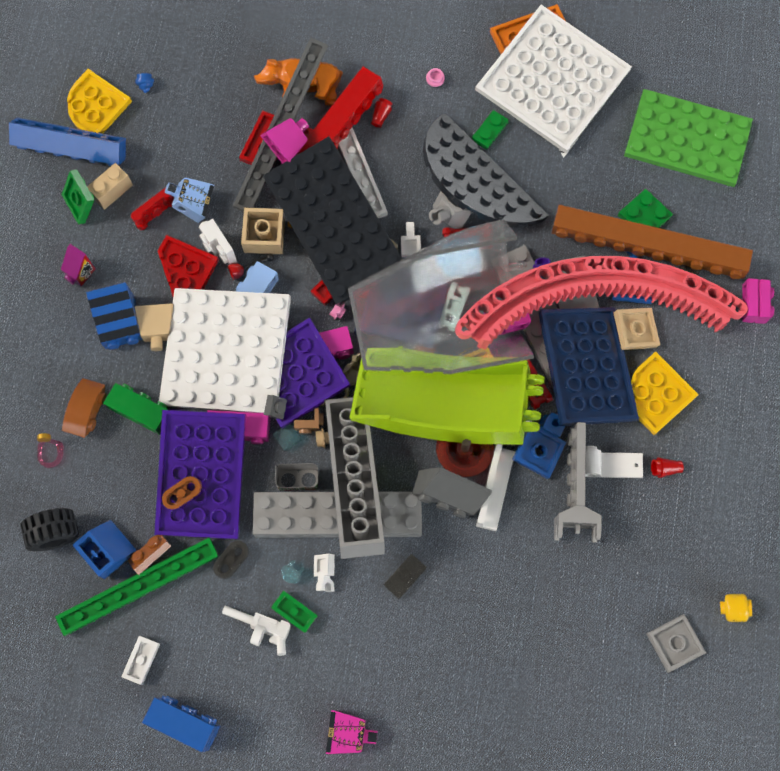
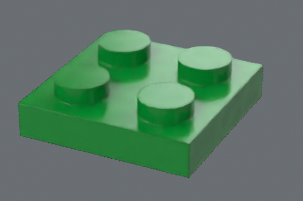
(77, 196)
(646, 210)

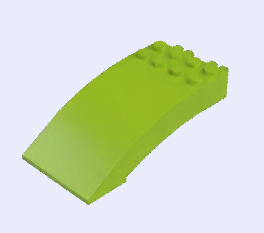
(471, 405)

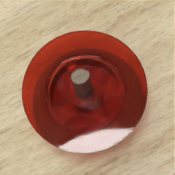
(464, 458)

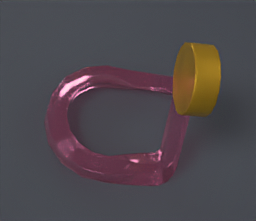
(43, 438)

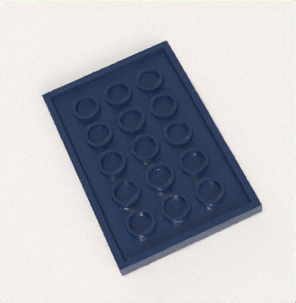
(587, 366)

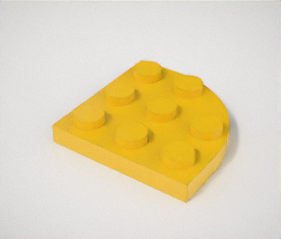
(95, 103)
(659, 393)

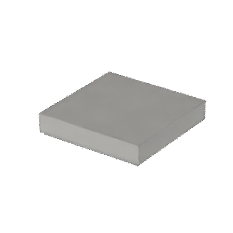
(676, 643)

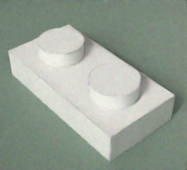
(140, 660)

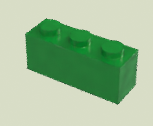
(136, 407)

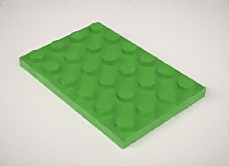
(688, 137)

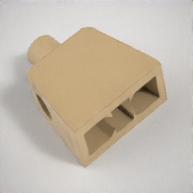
(154, 323)

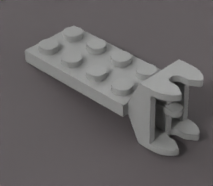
(578, 515)

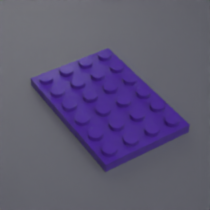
(213, 451)

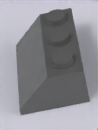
(450, 491)

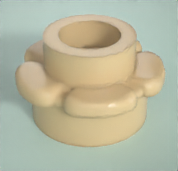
(322, 438)

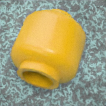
(736, 607)

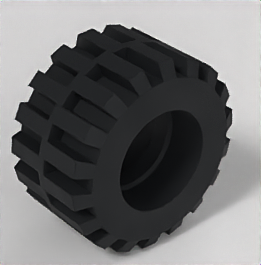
(49, 529)

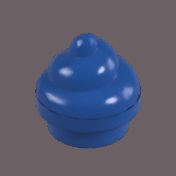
(144, 81)

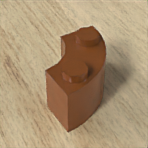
(83, 408)

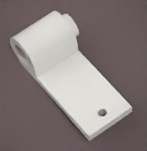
(612, 464)

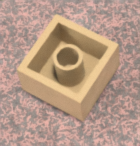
(263, 231)

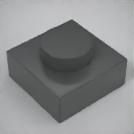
(275, 407)

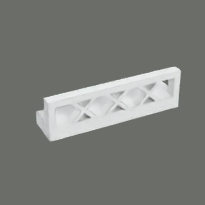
(497, 482)

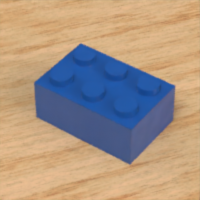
(182, 723)

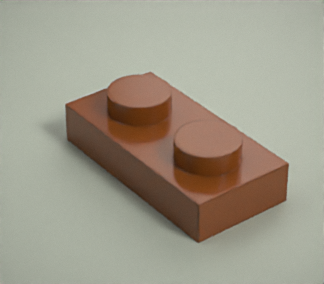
(148, 553)

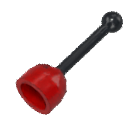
(237, 270)

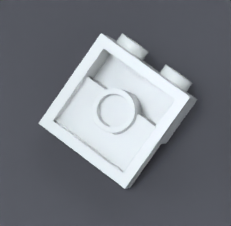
(216, 242)

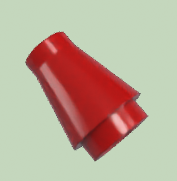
(381, 111)
(665, 467)

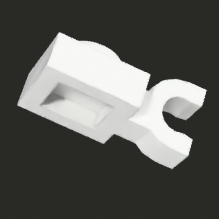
(410, 243)
(323, 569)

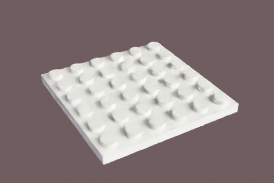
(553, 78)
(224, 350)

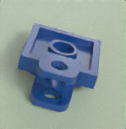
(551, 446)

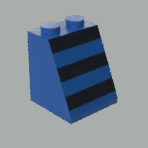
(114, 315)

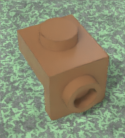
(306, 426)

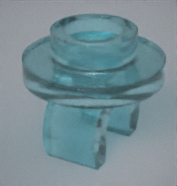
(291, 575)

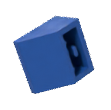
(104, 548)

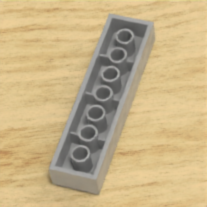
(354, 483)
(316, 517)

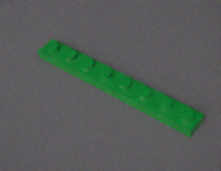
(136, 587)

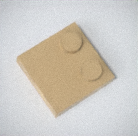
(636, 328)

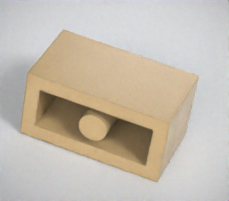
(110, 186)

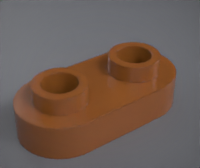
(182, 492)

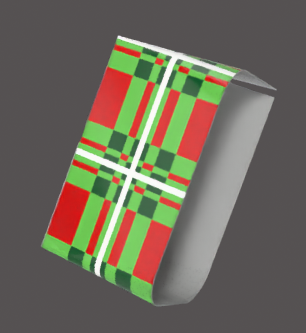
(293, 469)

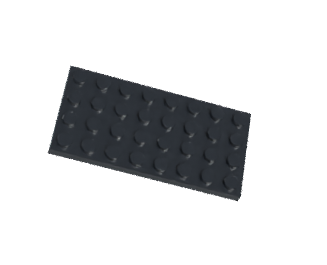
(331, 218)

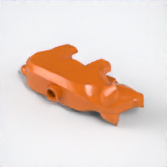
(324, 82)

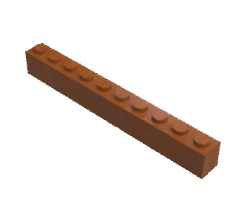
(652, 242)

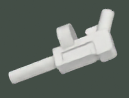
(263, 625)

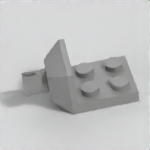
(448, 212)

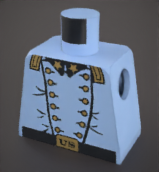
(191, 197)

